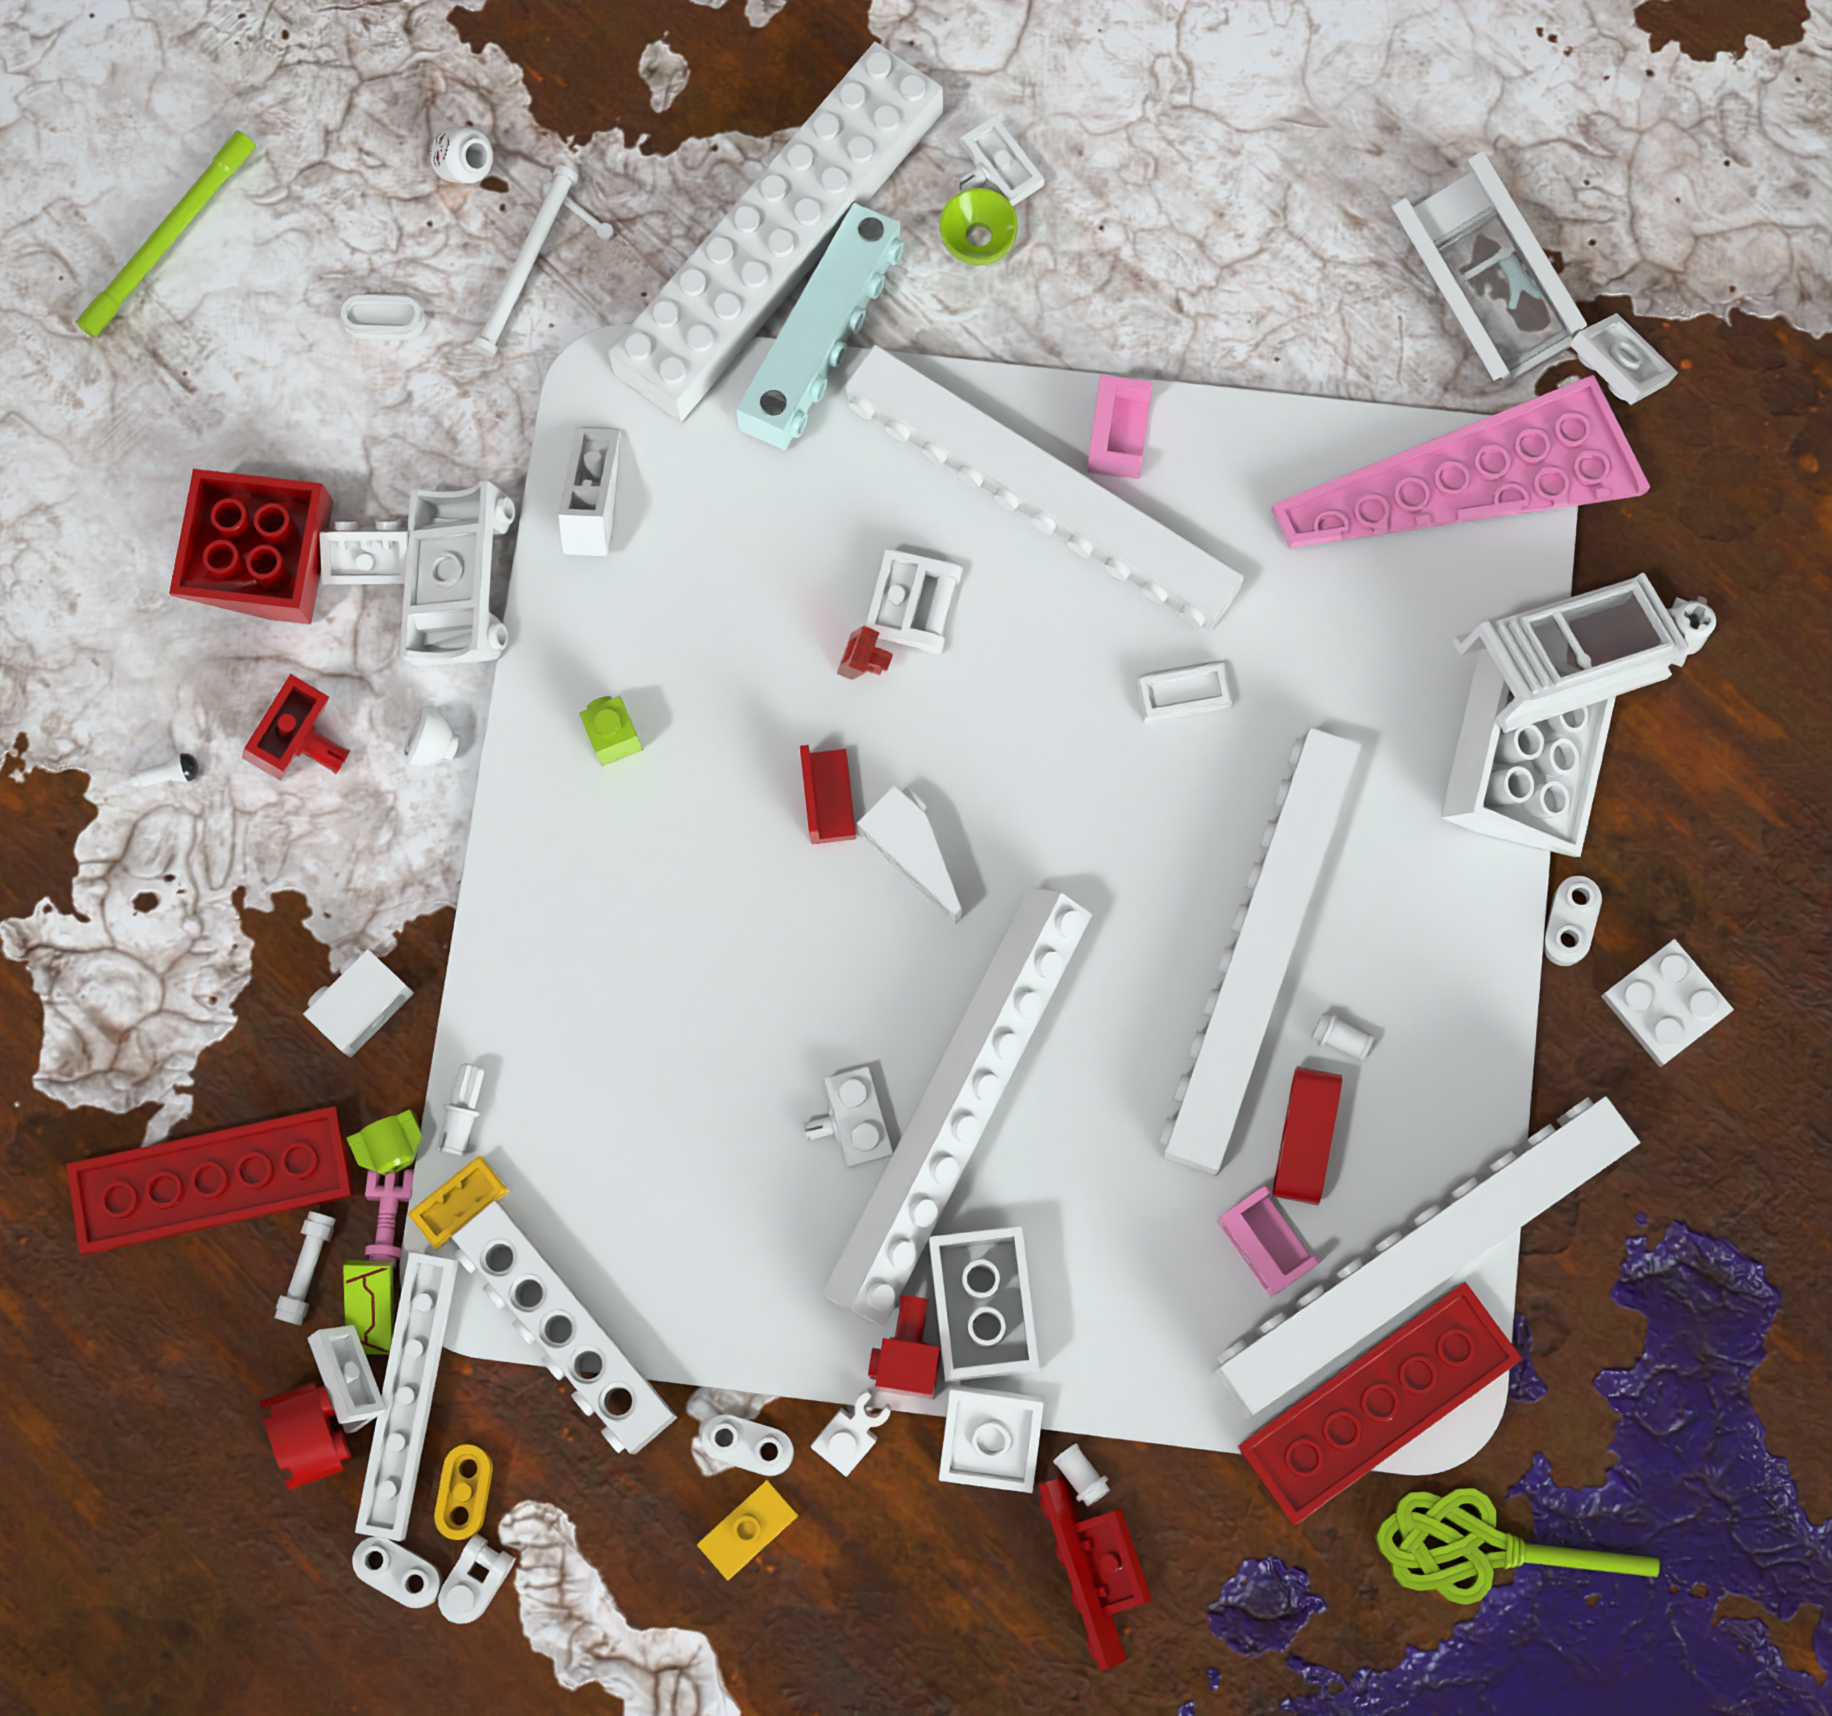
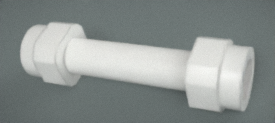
(317, 1230)

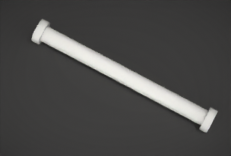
(563, 180)

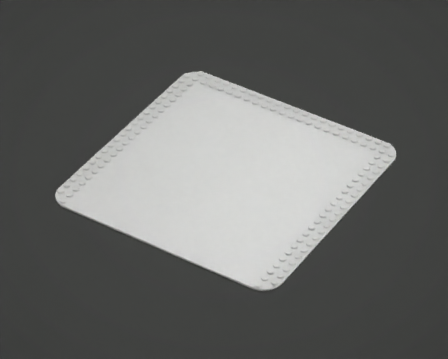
(681, 968)

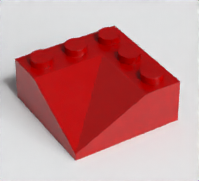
(252, 545)

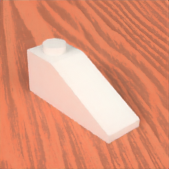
(590, 492)
(906, 840)

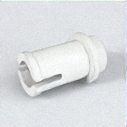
(1342, 1036)
(1082, 1475)

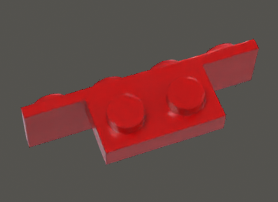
(1099, 1566)

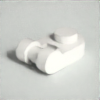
(463, 1595)

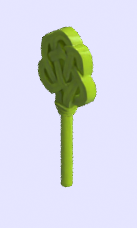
(1414, 1554)

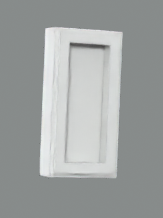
(1184, 692)

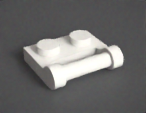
(899, 594)

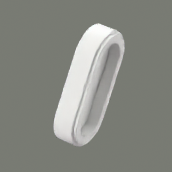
(382, 316)

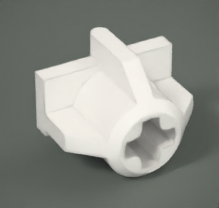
(1695, 623)

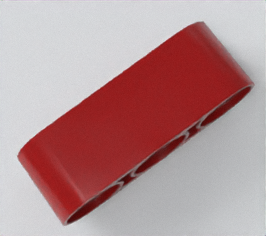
(1307, 1135)

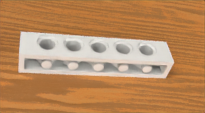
(497, 1229)

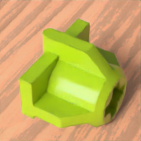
(387, 1143)

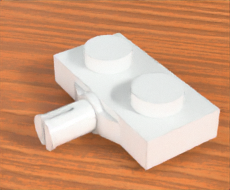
(999, 162)
(853, 1118)

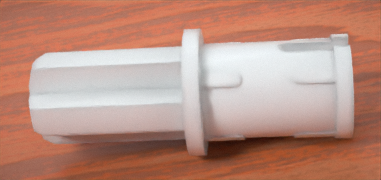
(461, 1112)

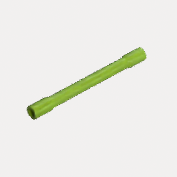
(108, 302)

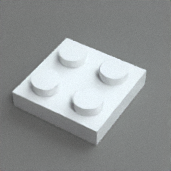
(1622, 359)
(1667, 1003)
(991, 1438)

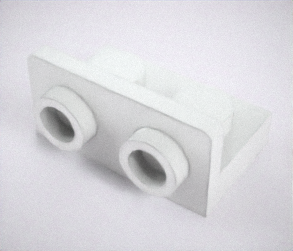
(363, 553)

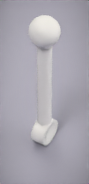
(604, 230)

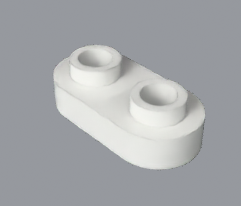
(1573, 919)
(747, 1445)
(397, 1569)

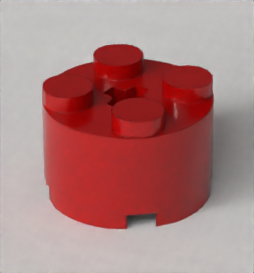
(304, 1434)

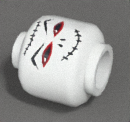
(461, 155)

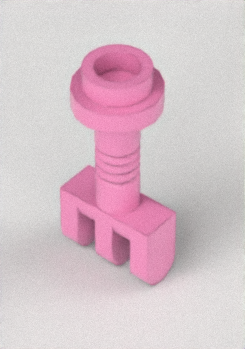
(389, 1196)

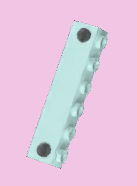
(819, 327)

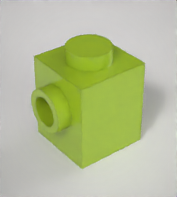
(610, 729)

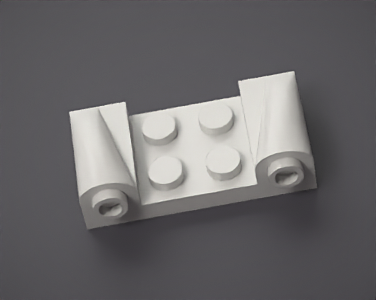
(450, 576)

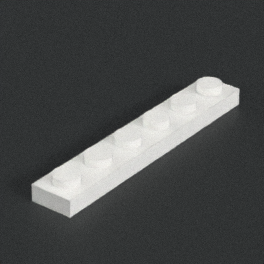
(406, 1396)

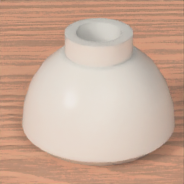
(429, 739)

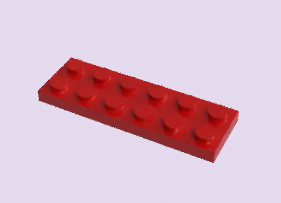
(209, 1180)
(1379, 1403)

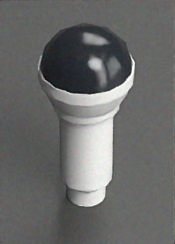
(180, 768)

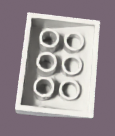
(1528, 781)

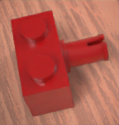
(291, 731)
(904, 1361)

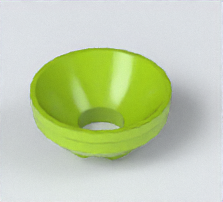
(978, 209)

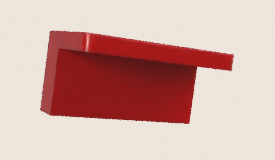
(827, 795)

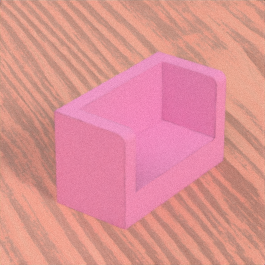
(1119, 427)
(1266, 1242)

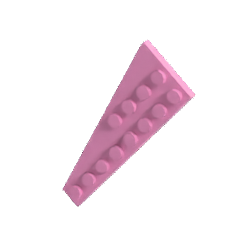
(1516, 462)

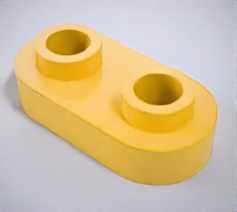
(465, 1492)

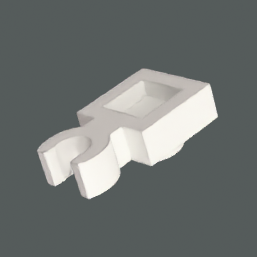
(847, 1437)

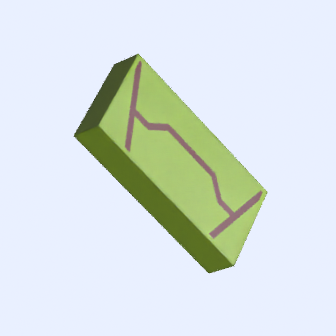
(370, 1303)

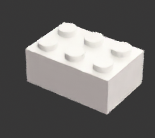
(984, 1304)

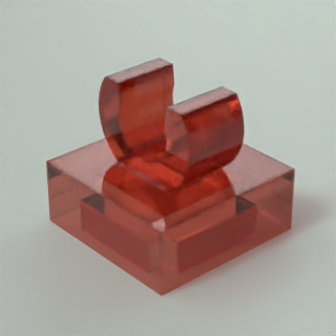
(862, 655)

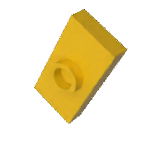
(458, 1202)
(747, 1530)

